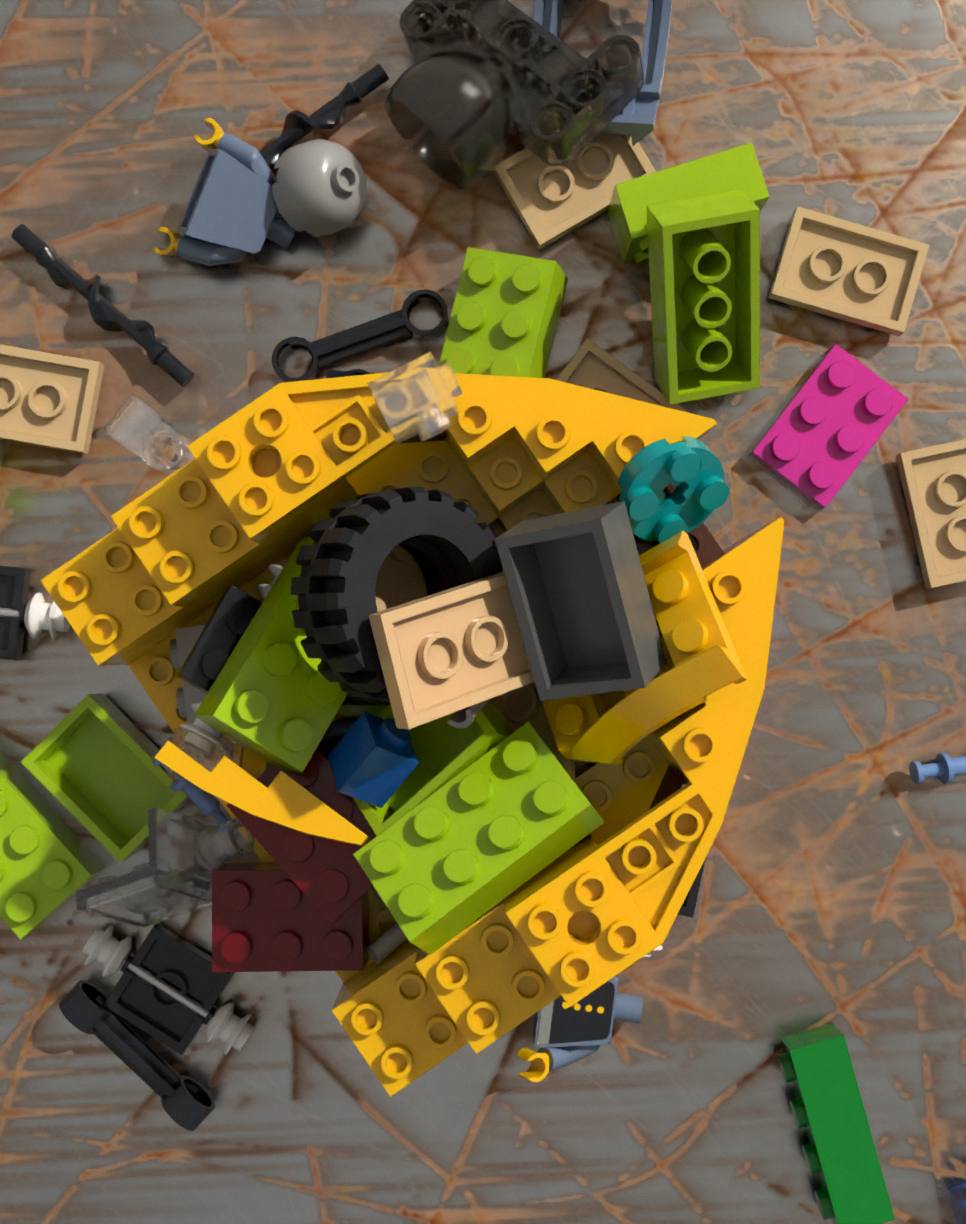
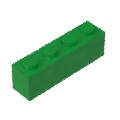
(835, 1126)

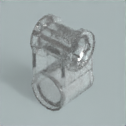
(147, 434)

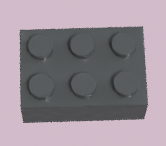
(582, 602)

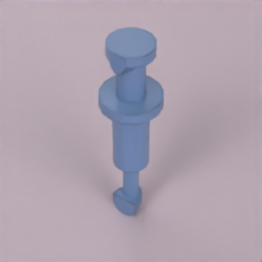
(944, 768)
(203, 800)

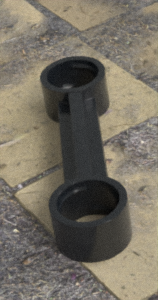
(362, 337)
(180, 1095)

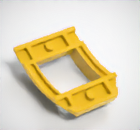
(698, 647)

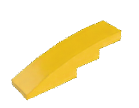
(281, 803)

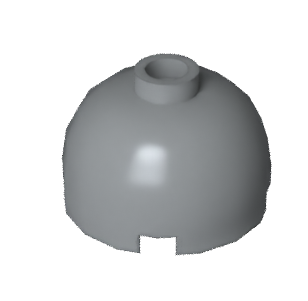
(319, 187)

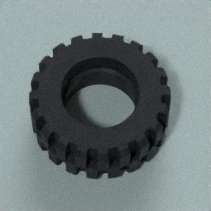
(344, 564)

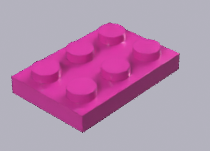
(829, 426)

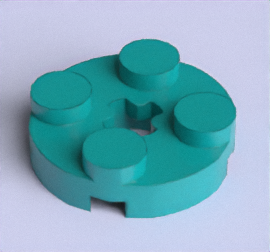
(683, 465)

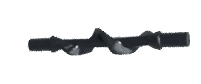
(327, 117)
(101, 310)

